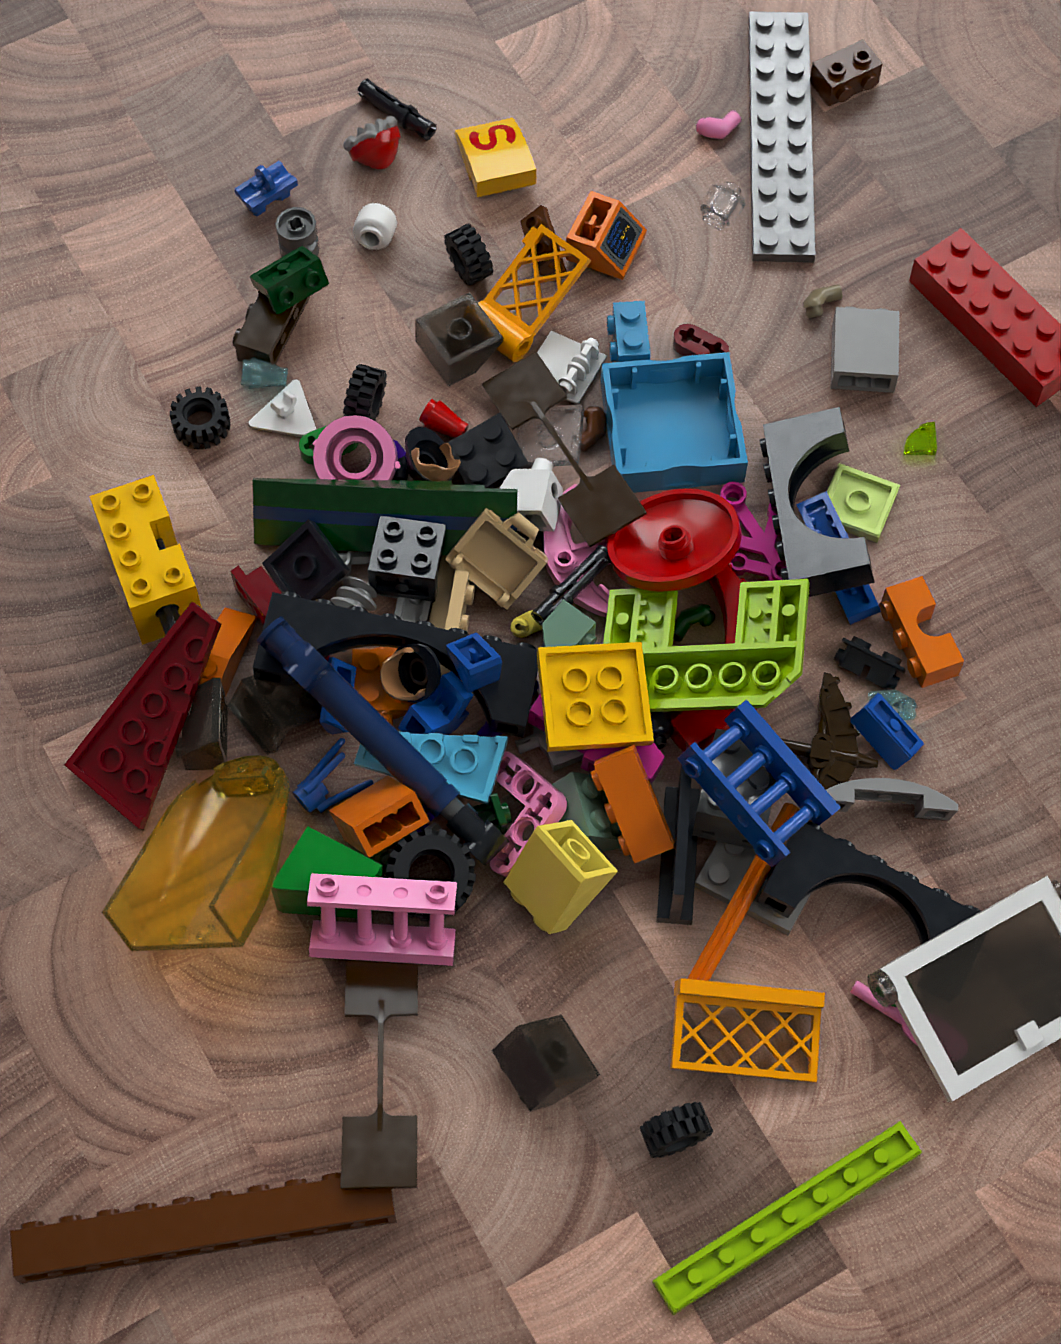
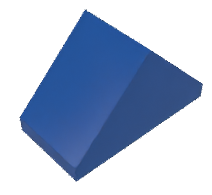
(475, 661)

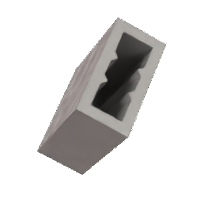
(865, 349)

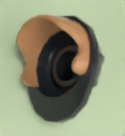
(429, 456)
(411, 673)

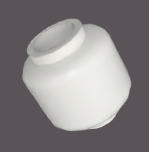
(375, 226)

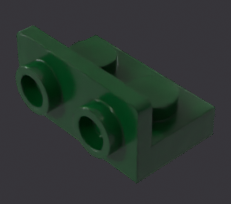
(290, 279)

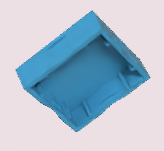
(674, 422)

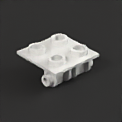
(572, 363)

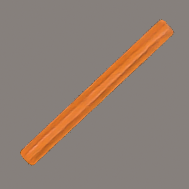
(737, 908)

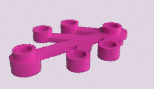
(760, 541)

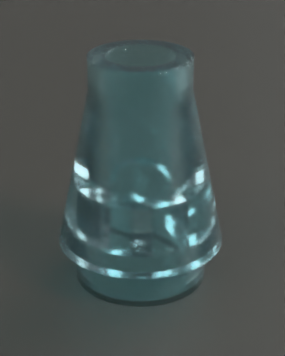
(263, 374)

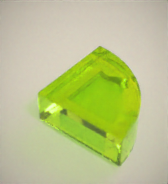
(922, 441)

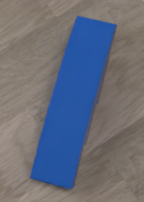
(822, 518)

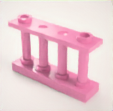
(380, 941)

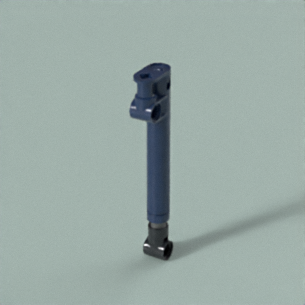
(380, 738)

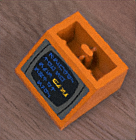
(606, 235)

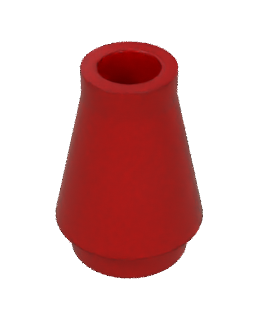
(442, 419)

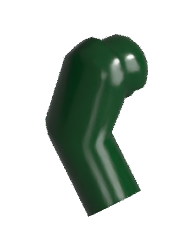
(698, 613)

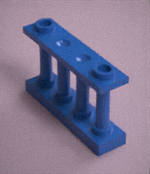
(780, 762)

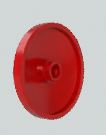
(678, 541)

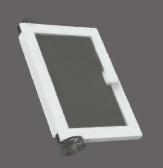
(982, 989)

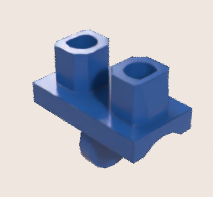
(265, 187)

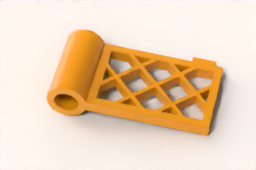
(516, 333)

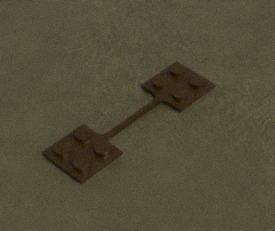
(599, 502)
(380, 1148)

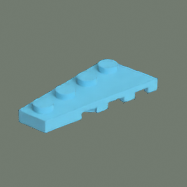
(465, 760)

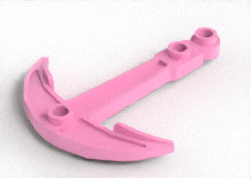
(559, 545)

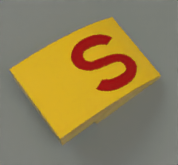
(496, 157)

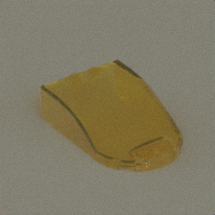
(206, 862)

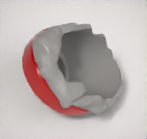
(376, 144)

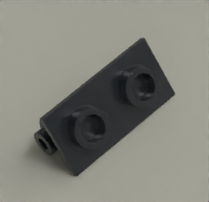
(882, 667)

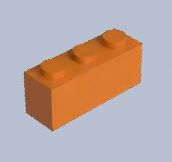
(632, 804)

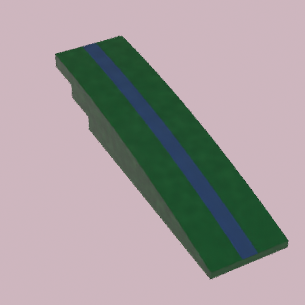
(352, 508)

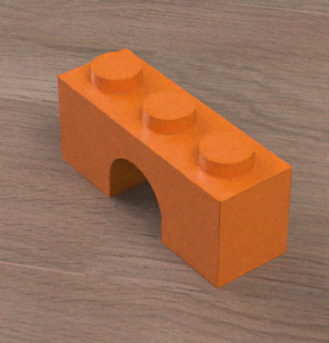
(928, 657)

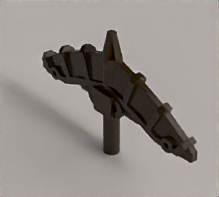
(834, 748)

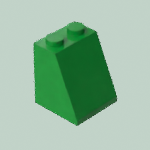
(317, 855)

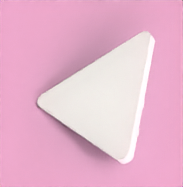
(285, 413)

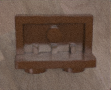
(545, 246)

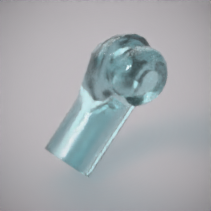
(900, 701)

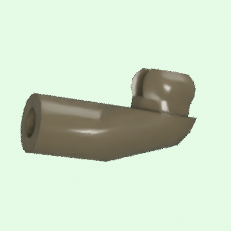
(820, 296)

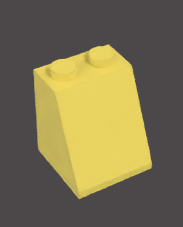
(558, 875)

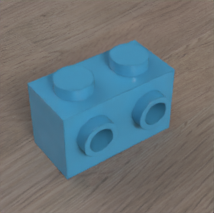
(629, 332)

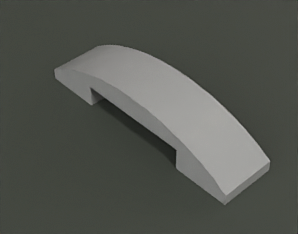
(927, 802)

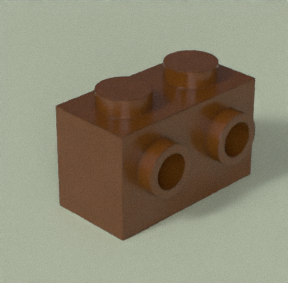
(846, 73)

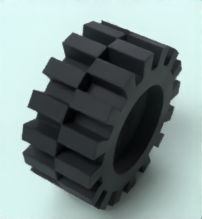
(468, 254)
(365, 392)
(194, 403)
(676, 1129)

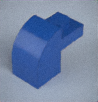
(441, 711)

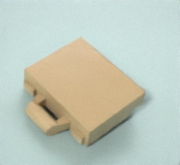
(498, 556)

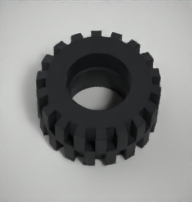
(440, 845)

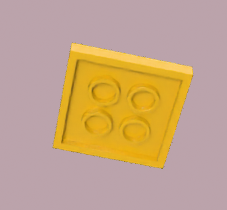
(594, 696)

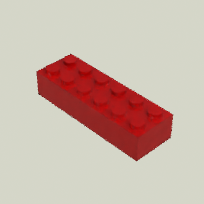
(992, 313)

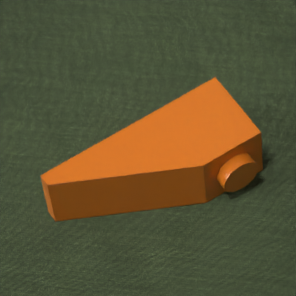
(229, 646)

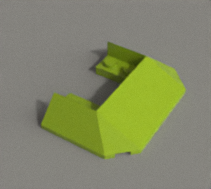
(716, 676)

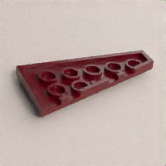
(137, 734)

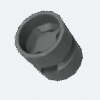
(295, 229)

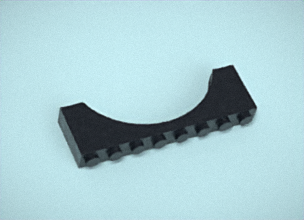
(341, 628)

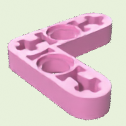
(534, 803)

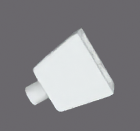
(536, 493)

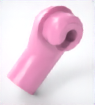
(716, 127)

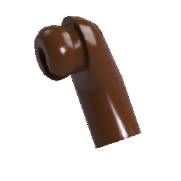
(595, 427)

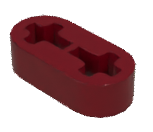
(702, 342)

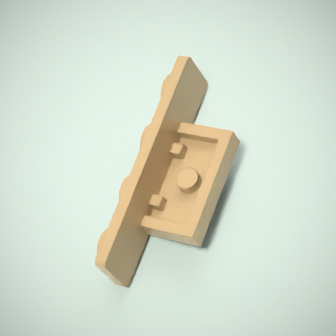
(452, 600)

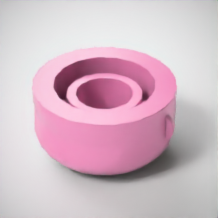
(352, 430)

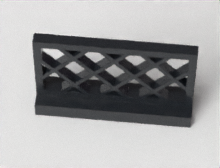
(679, 863)

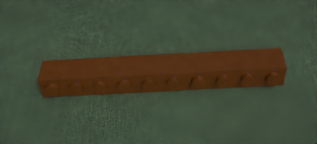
(194, 1227)

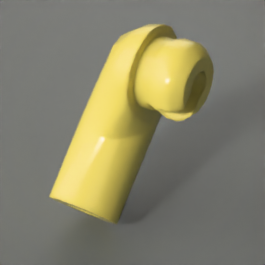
(524, 625)

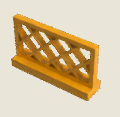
(751, 998)

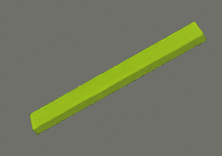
(786, 1218)

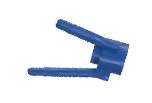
(312, 791)

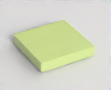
(862, 501)

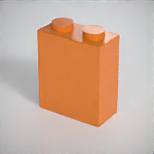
(379, 816)

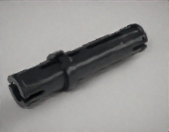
(405, 114)
(597, 560)

